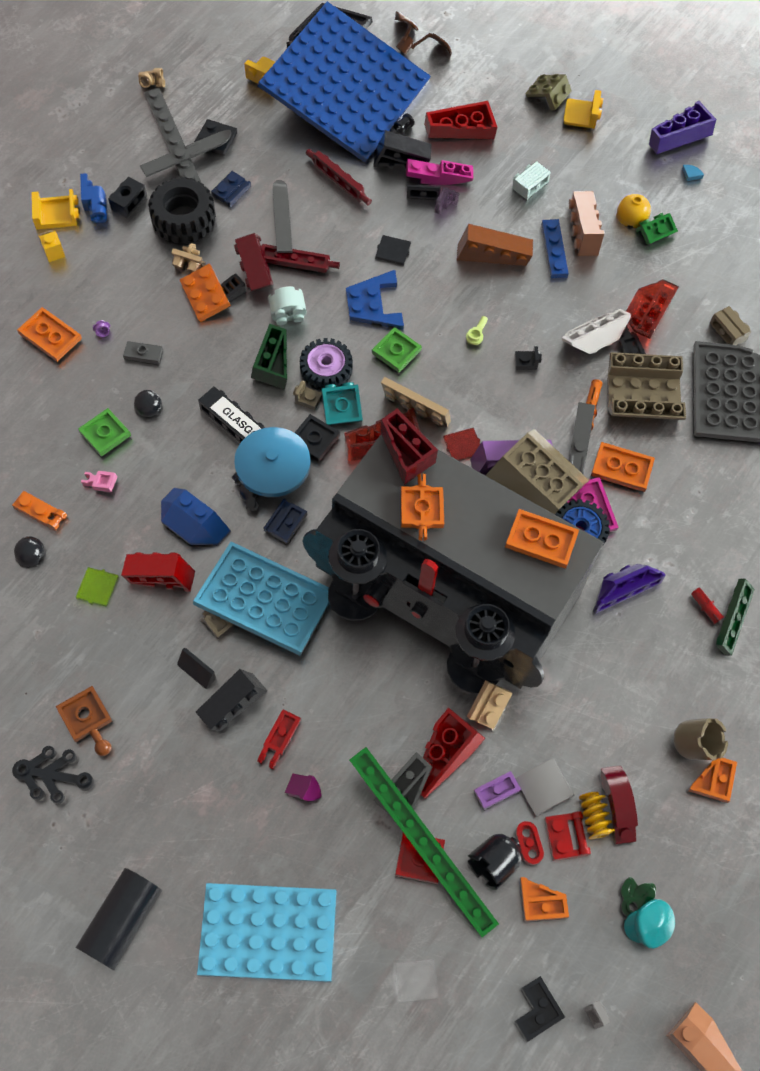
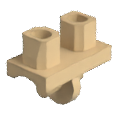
(181, 257)

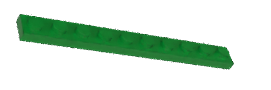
(424, 842)

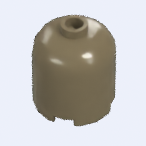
(701, 739)

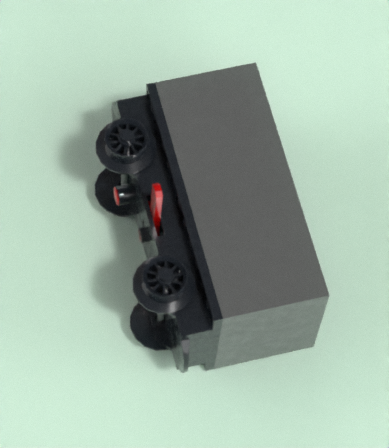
(458, 584)

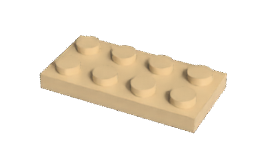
(410, 399)

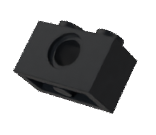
(127, 197)

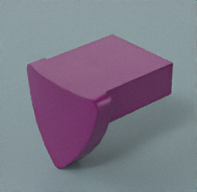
(303, 787)

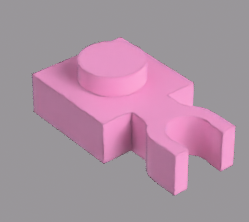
(101, 481)

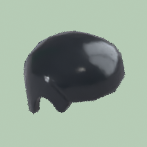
(147, 403)
(28, 551)

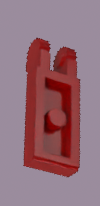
(279, 737)

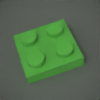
(396, 349)
(104, 432)

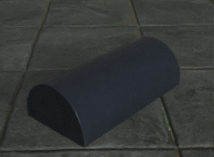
(119, 918)

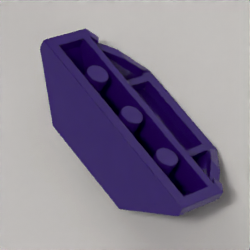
(625, 584)

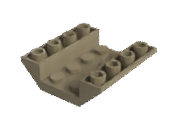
(645, 386)
(538, 472)

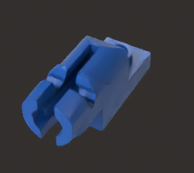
(93, 199)

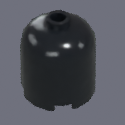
(496, 859)

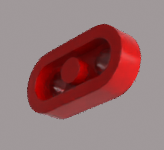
(529, 843)

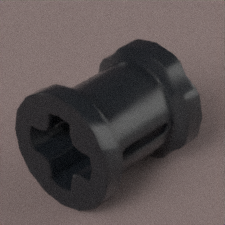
(406, 122)

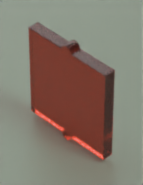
(462, 444)

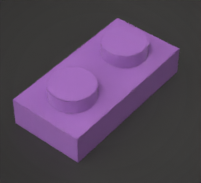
(497, 790)

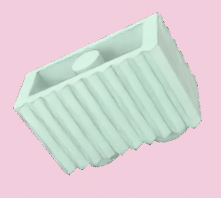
(531, 180)

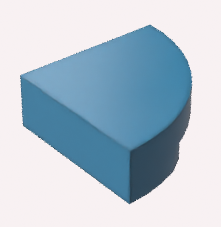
(692, 172)

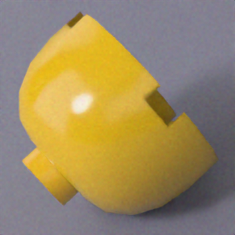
(633, 210)

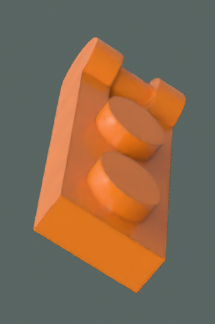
(39, 510)

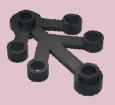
(49, 774)

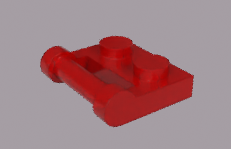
(560, 837)

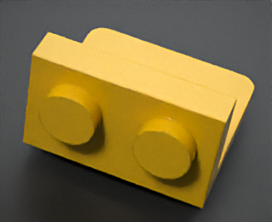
(256, 71)
(582, 112)

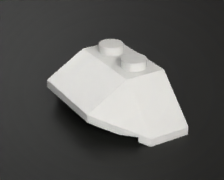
(598, 332)

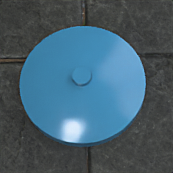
(272, 462)

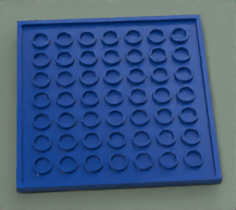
(344, 81)

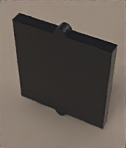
(393, 250)

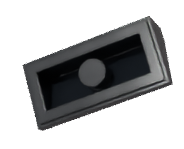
(423, 192)
(196, 668)

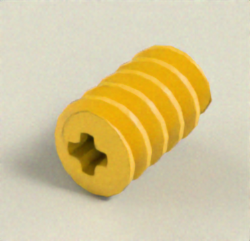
(595, 815)

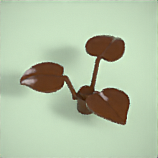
(407, 42)

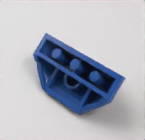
(192, 519)

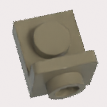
(306, 396)
(215, 624)

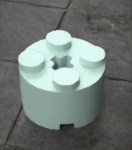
(287, 305)

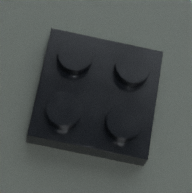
(212, 127)
(317, 436)

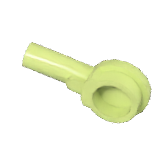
(475, 334)

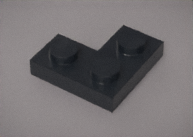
(544, 1012)

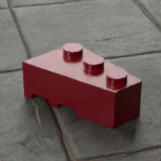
(253, 262)
(407, 446)

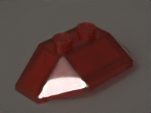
(650, 307)

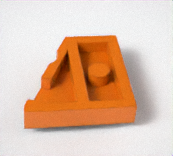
(716, 780)
(541, 902)

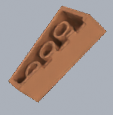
(586, 223)

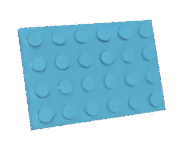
(264, 598)
(267, 932)

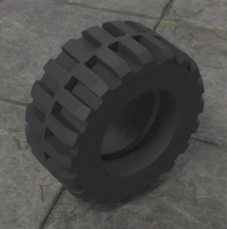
(177, 194)

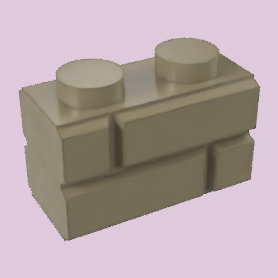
(730, 326)

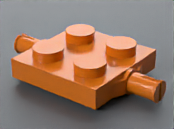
(422, 507)

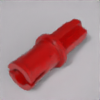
(707, 605)

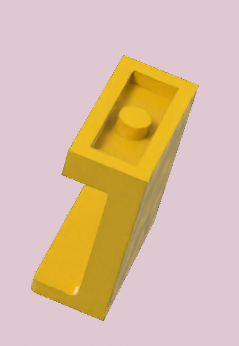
(54, 211)

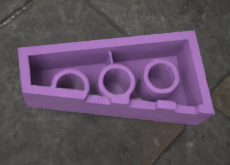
(490, 453)

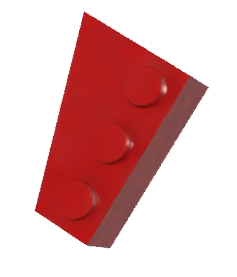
(159, 569)

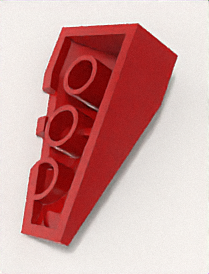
(448, 748)

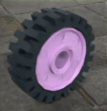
(321, 353)

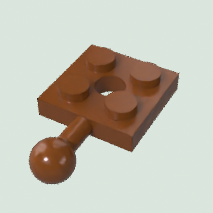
(97, 718)

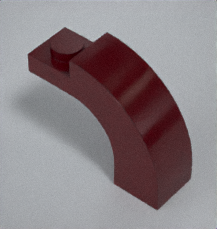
(622, 803)

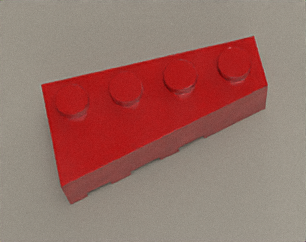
(462, 122)

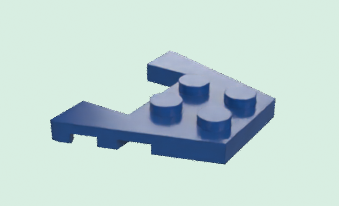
(366, 304)

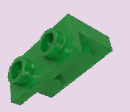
(658, 228)

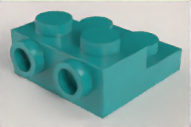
(342, 404)

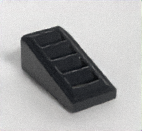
(236, 291)

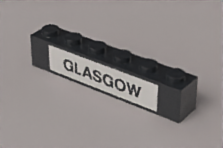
(228, 414)

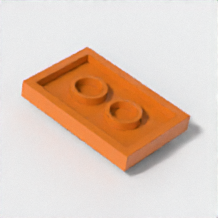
(205, 292)
(49, 334)
(623, 466)
(542, 538)

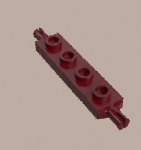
(340, 177)
(299, 259)

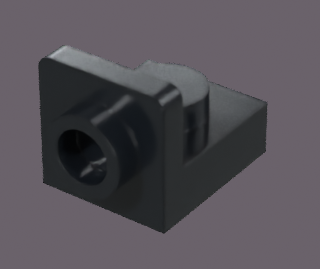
(527, 359)

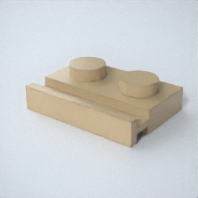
(489, 704)

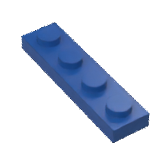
(554, 248)

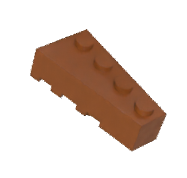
(493, 246)

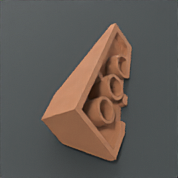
(702, 1041)

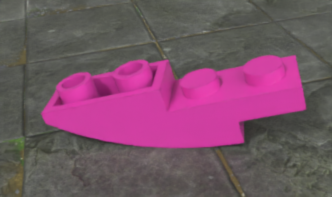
(439, 174)

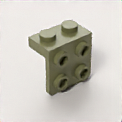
(553, 87)

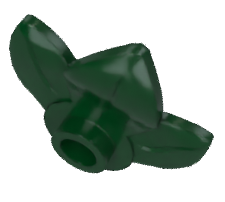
(636, 894)

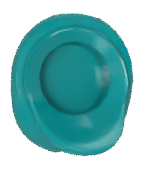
(651, 924)

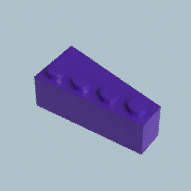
(683, 128)

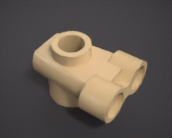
(152, 77)

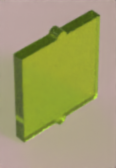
(97, 586)

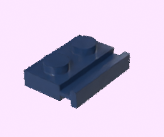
(231, 188)
(285, 521)

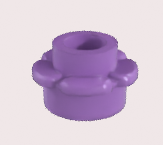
(101, 332)

